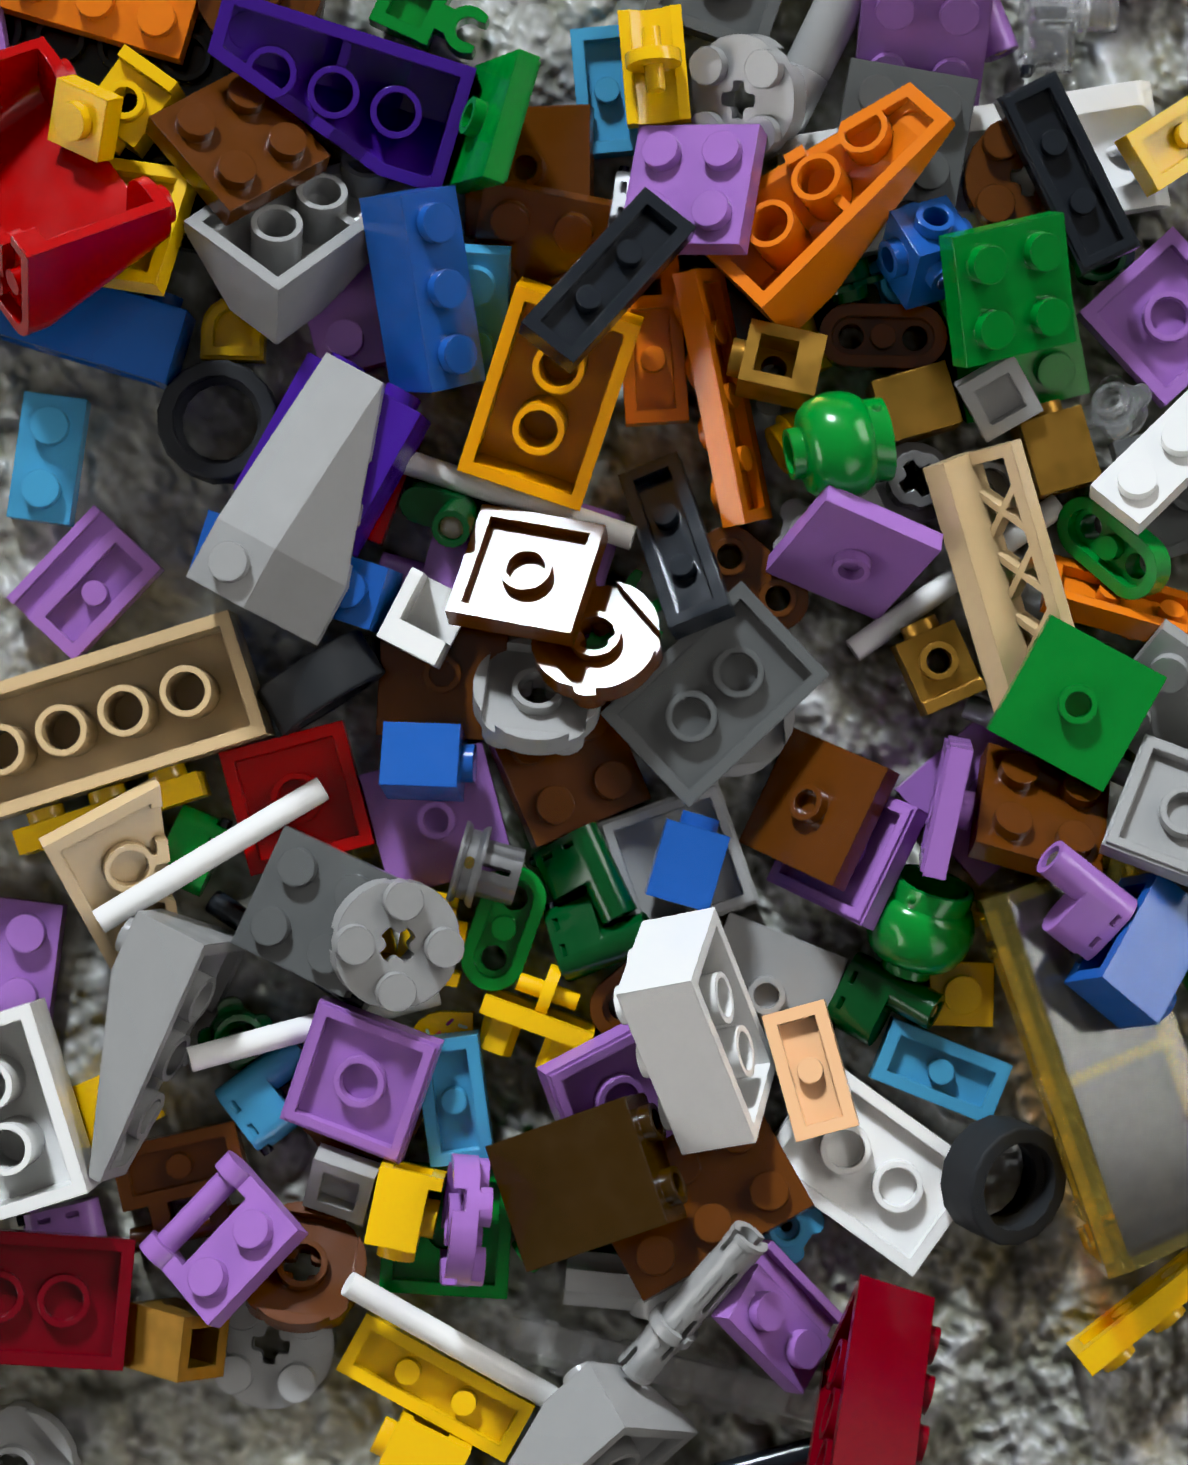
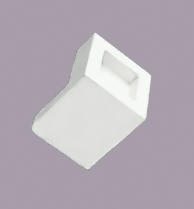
(419, 619)

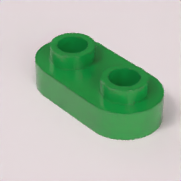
(1114, 552)
(504, 928)

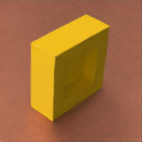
(85, 118)
(967, 994)

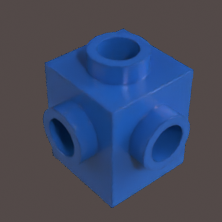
(911, 249)

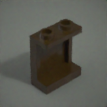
(587, 1180)

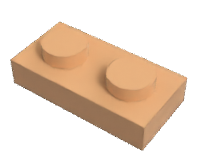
(810, 1070)

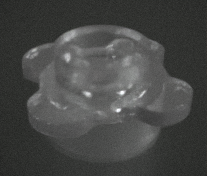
(1118, 407)

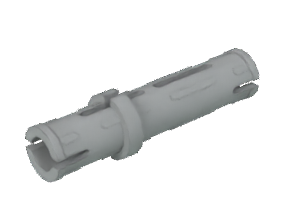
(676, 1322)

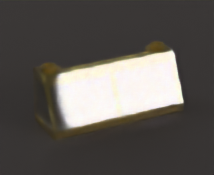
(1106, 1090)

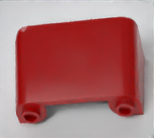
(61, 216)

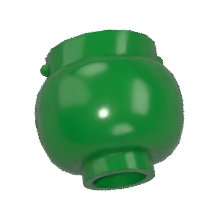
(841, 443)
(924, 925)

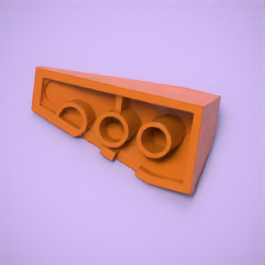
(831, 203)

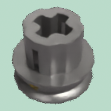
(910, 504)
(479, 851)

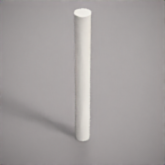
(447, 476)
(933, 593)
(210, 854)
(272, 1038)
(447, 1339)

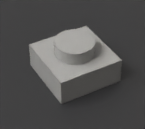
(998, 397)
(341, 1184)

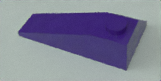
(362, 92)

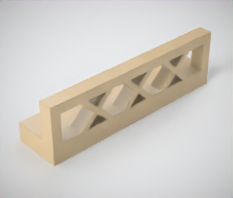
(985, 566)

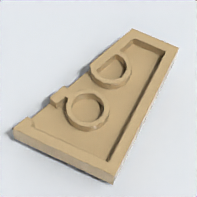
(109, 854)

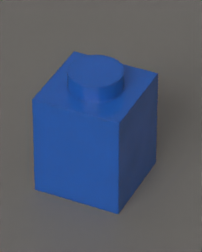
(426, 761)
(688, 861)

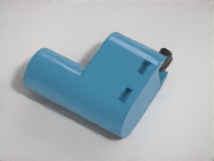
(256, 1097)

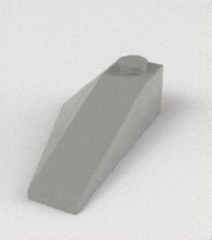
(294, 252)
(296, 513)
(158, 990)
(603, 1421)

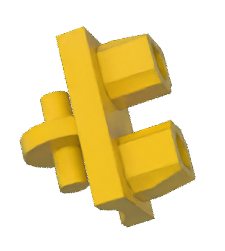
(654, 66)
(509, 1013)

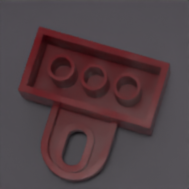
(876, 1379)

